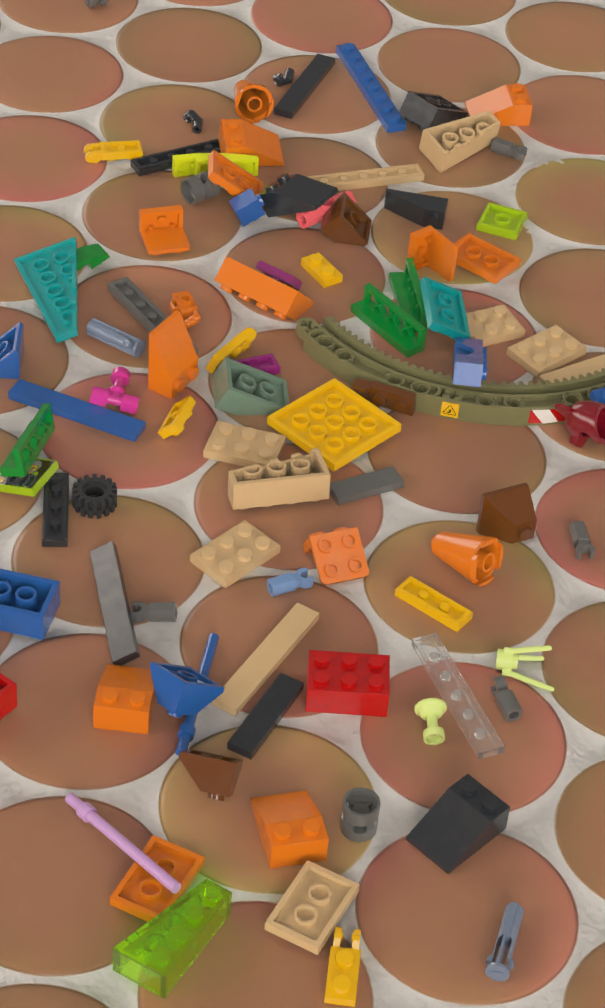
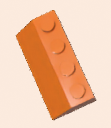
(262, 289)

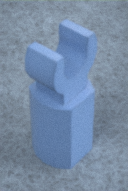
(289, 582)

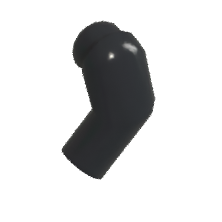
(281, 80)
(192, 116)

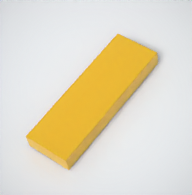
(433, 603)

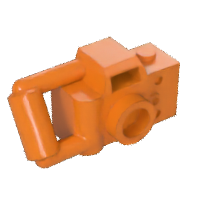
(186, 306)

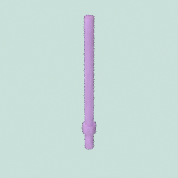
(89, 814)

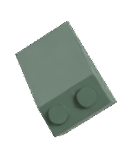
(247, 390)

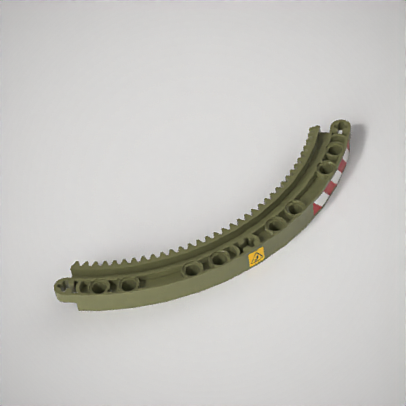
(435, 394)

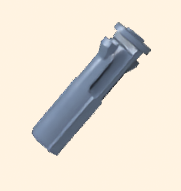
(115, 338)
(506, 941)

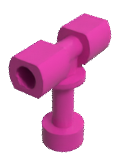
(116, 394)

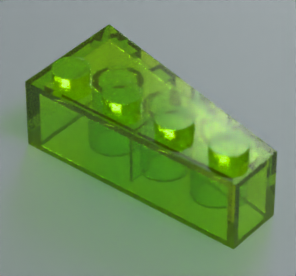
(173, 939)

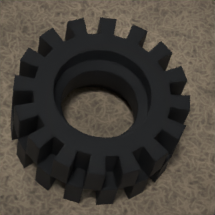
(94, 505)

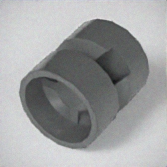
(198, 188)
(360, 814)

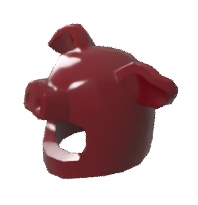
(584, 421)

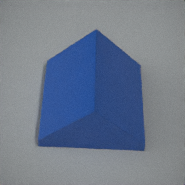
(12, 352)

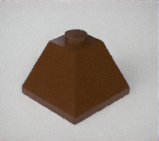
(346, 222)
(507, 514)
(212, 772)

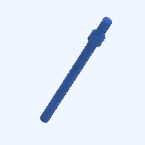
(187, 729)

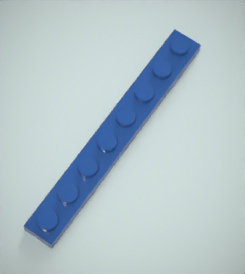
(371, 88)

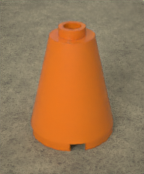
(252, 101)
(469, 555)

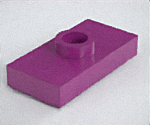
(278, 274)
(264, 363)

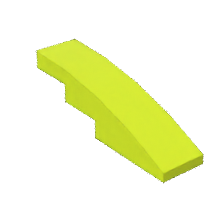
(198, 162)

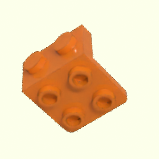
(163, 230)
(433, 250)
(337, 555)

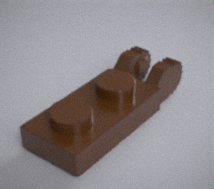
(386, 396)

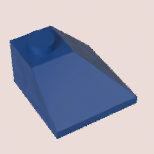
(182, 689)

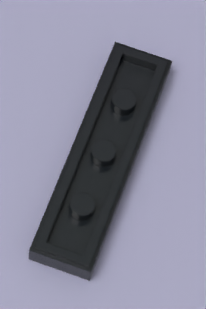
(55, 511)
(265, 716)

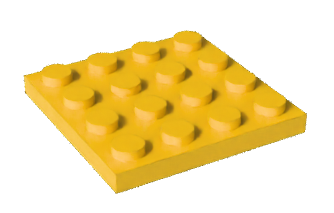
(335, 422)

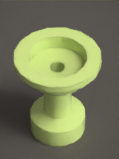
(430, 711)

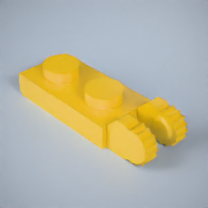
(113, 151)
(232, 348)
(343, 970)

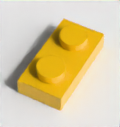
(321, 270)
(176, 417)

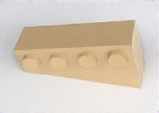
(459, 139)
(280, 482)

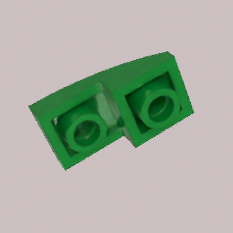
(90, 255)

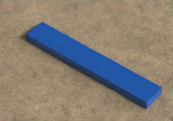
(78, 410)

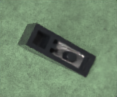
(418, 208)

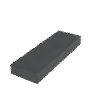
(366, 485)

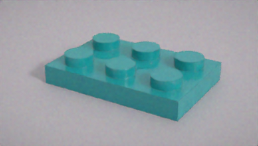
(444, 309)

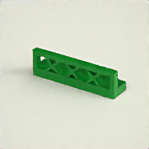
(408, 292)
(389, 325)
(29, 444)

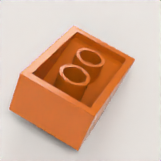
(507, 103)
(246, 138)
(171, 357)
(124, 700)
(290, 829)

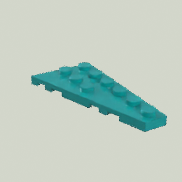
(54, 286)

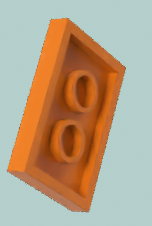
(231, 176)
(485, 258)
(142, 893)

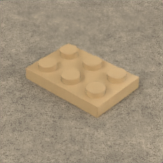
(494, 325)
(546, 351)
(243, 445)
(235, 553)
(312, 907)

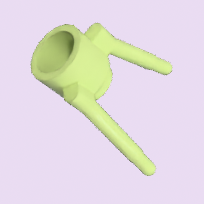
(508, 659)

